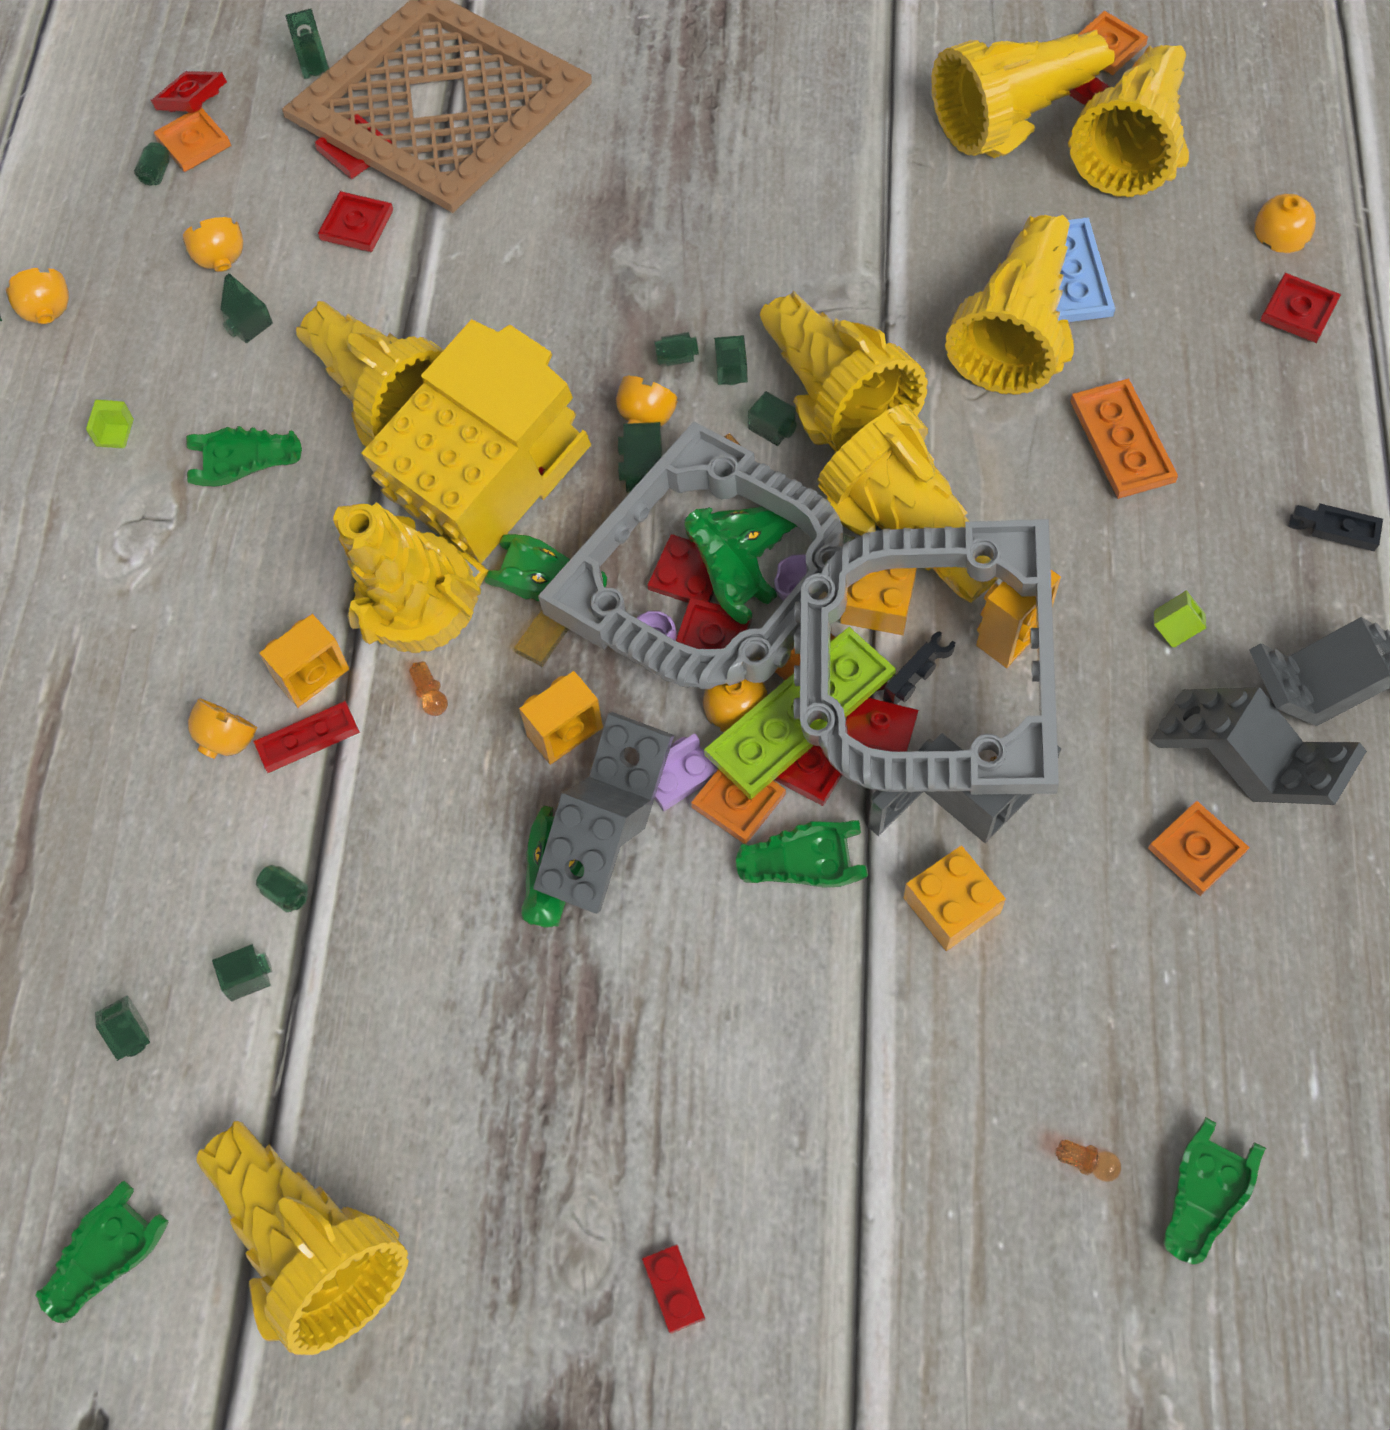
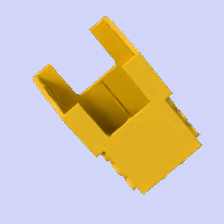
(475, 436)

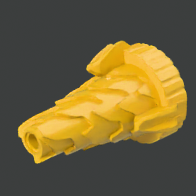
(991, 91)
(1132, 132)
(1011, 330)
(371, 368)
(843, 368)
(892, 483)
(409, 584)
(317, 1263)

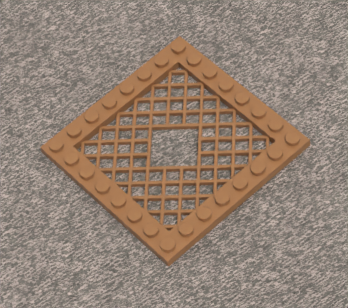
(445, 188)

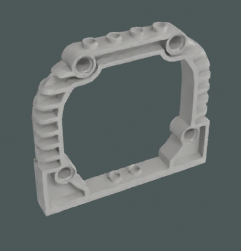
(693, 462)
(1026, 755)

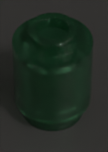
(152, 164)
(676, 349)
(282, 888)

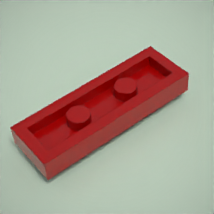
(306, 737)

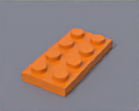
(1123, 438)

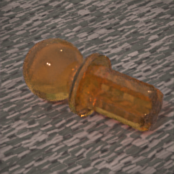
(433, 701)
(1104, 1165)

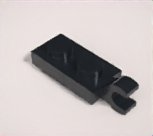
(1339, 525)
(919, 666)

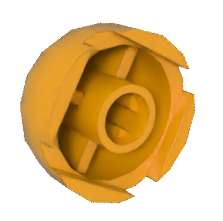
(1286, 223)
(215, 243)
(38, 295)
(643, 402)
(727, 703)
(218, 730)

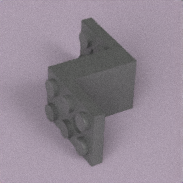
(1328, 673)
(1259, 746)
(603, 812)
(978, 813)

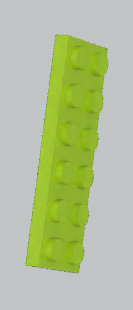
(768, 735)

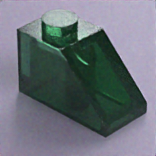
(243, 311)

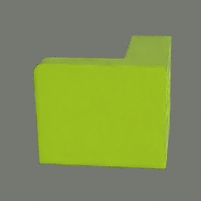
(110, 423)
(1179, 619)

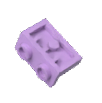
(684, 772)

